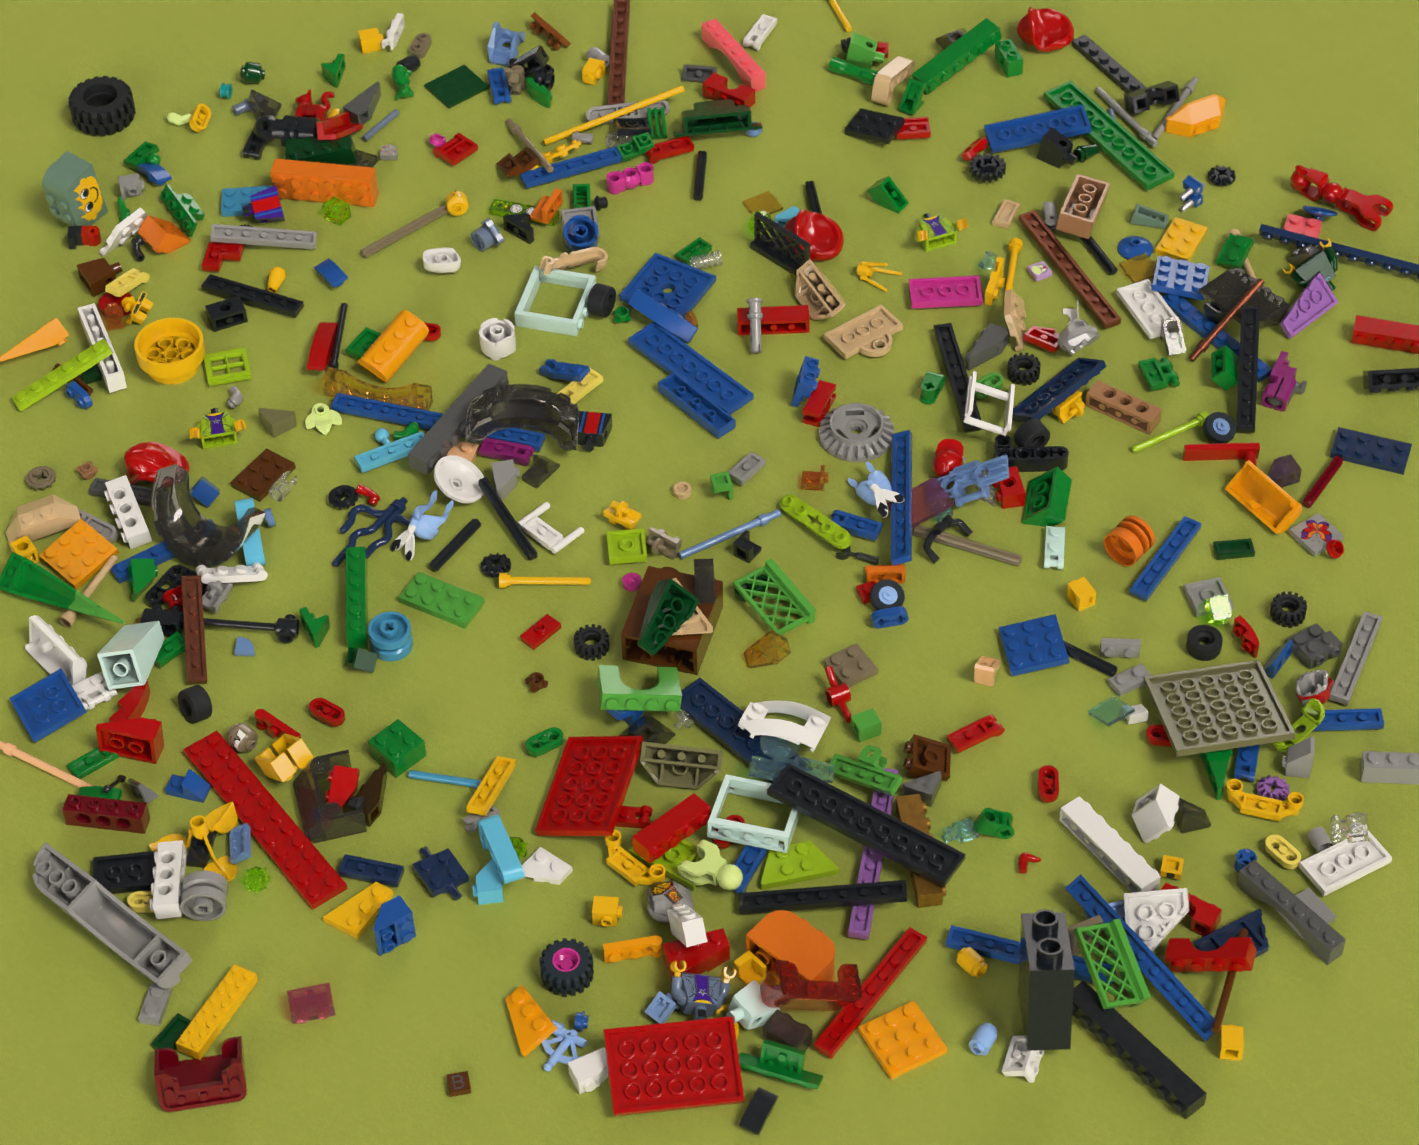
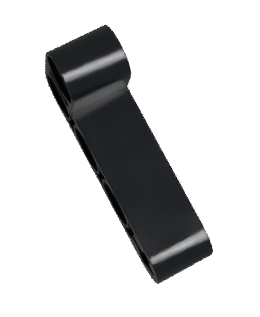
(1031, 458)

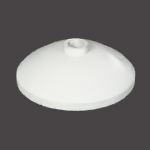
(458, 479)

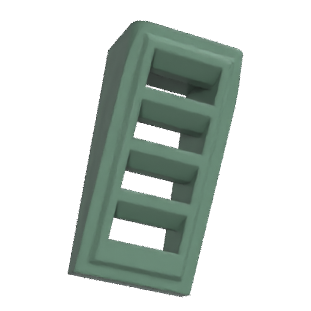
(1148, 217)

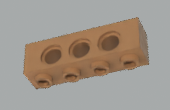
(1123, 407)

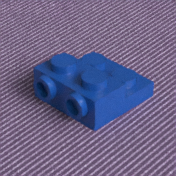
(806, 380)

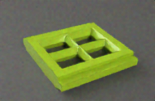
(229, 377)

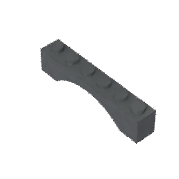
(1319, 935)

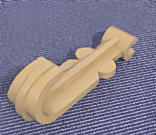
(575, 258)

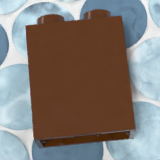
(679, 651)

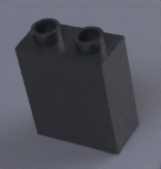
(1046, 980)

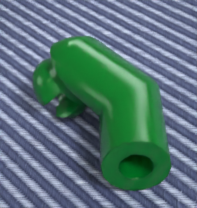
(412, 428)

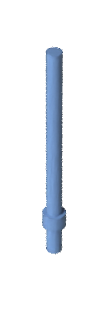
(761, 520)

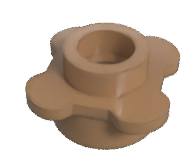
(87, 470)

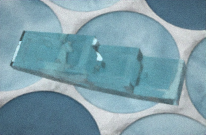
(770, 769)

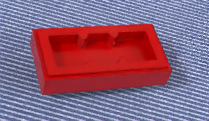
(540, 631)

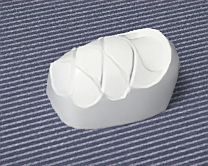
(441, 260)

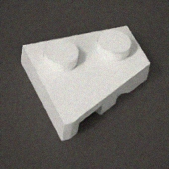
(546, 867)

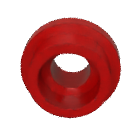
(1334, 548)

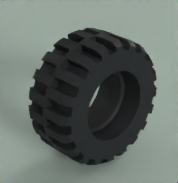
(102, 106)

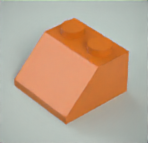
(162, 235)

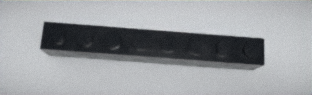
(1137, 1052)

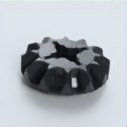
(1222, 180)
(338, 493)
(493, 571)

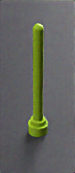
(1198, 421)

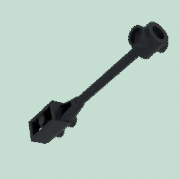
(173, 621)

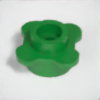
(621, 315)

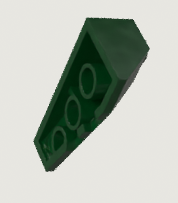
(666, 611)

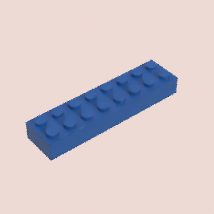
(696, 405)

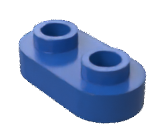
(81, 397)

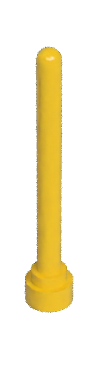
(1015, 246)
(506, 580)

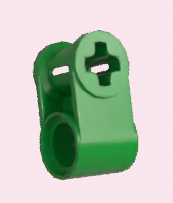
(931, 387)
(994, 823)

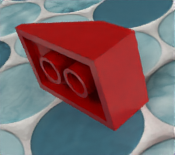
(140, 735)

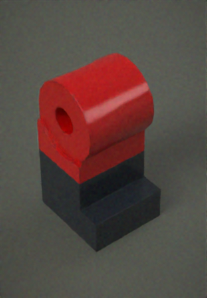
(83, 236)

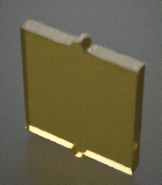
(764, 202)
(1139, 268)

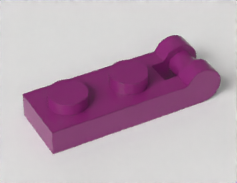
(506, 451)

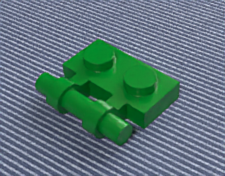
(1153, 373)

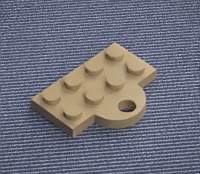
(865, 333)

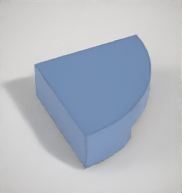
(244, 647)

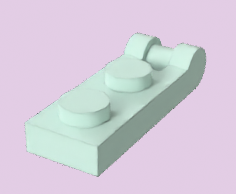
(1054, 547)

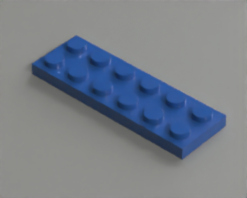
(1030, 129)

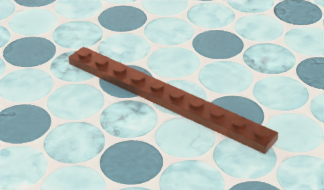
(618, 52)
(1069, 269)

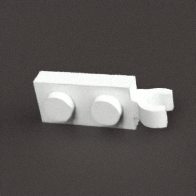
(394, 33)

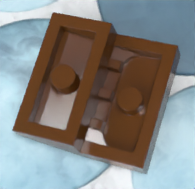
(518, 164)

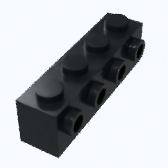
(1391, 379)

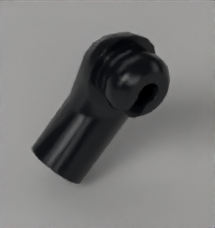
(136, 242)

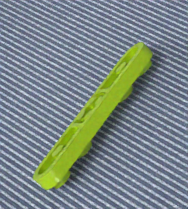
(827, 530)

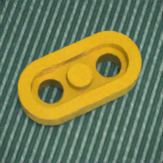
(200, 118)

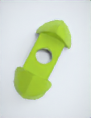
(1312, 717)

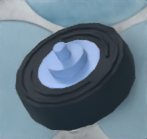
(886, 595)

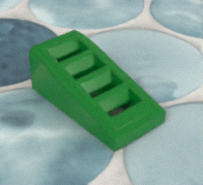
(581, 189)

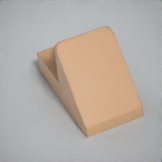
(986, 670)

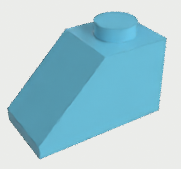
(488, 885)

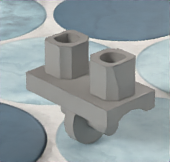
(215, 595)

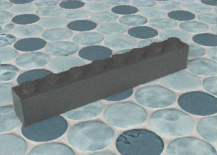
(452, 423)

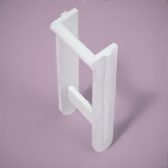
(1007, 396)

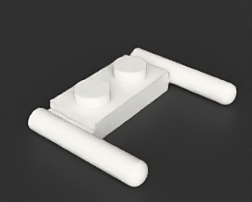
(544, 533)

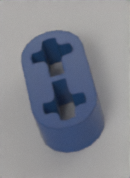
(889, 617)

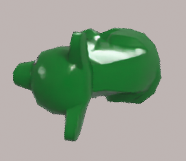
(401, 78)

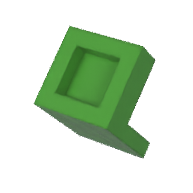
(721, 482)
(866, 725)

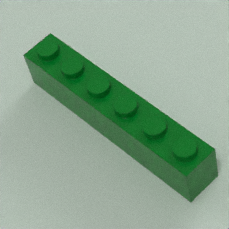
(958, 55)
(356, 598)

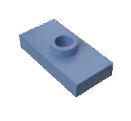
(240, 843)

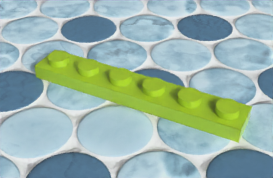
(62, 375)

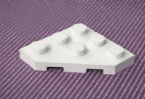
(1155, 913)

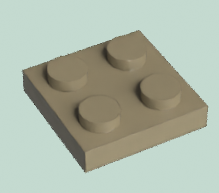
(851, 665)

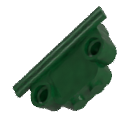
(716, 117)

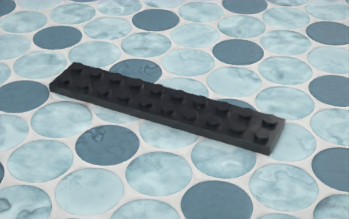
(866, 824)

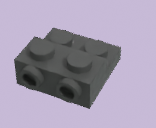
(1315, 646)

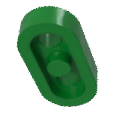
(542, 742)

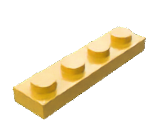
(491, 785)

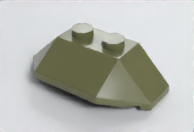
(680, 764)

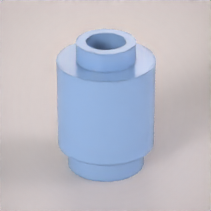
(983, 1039)

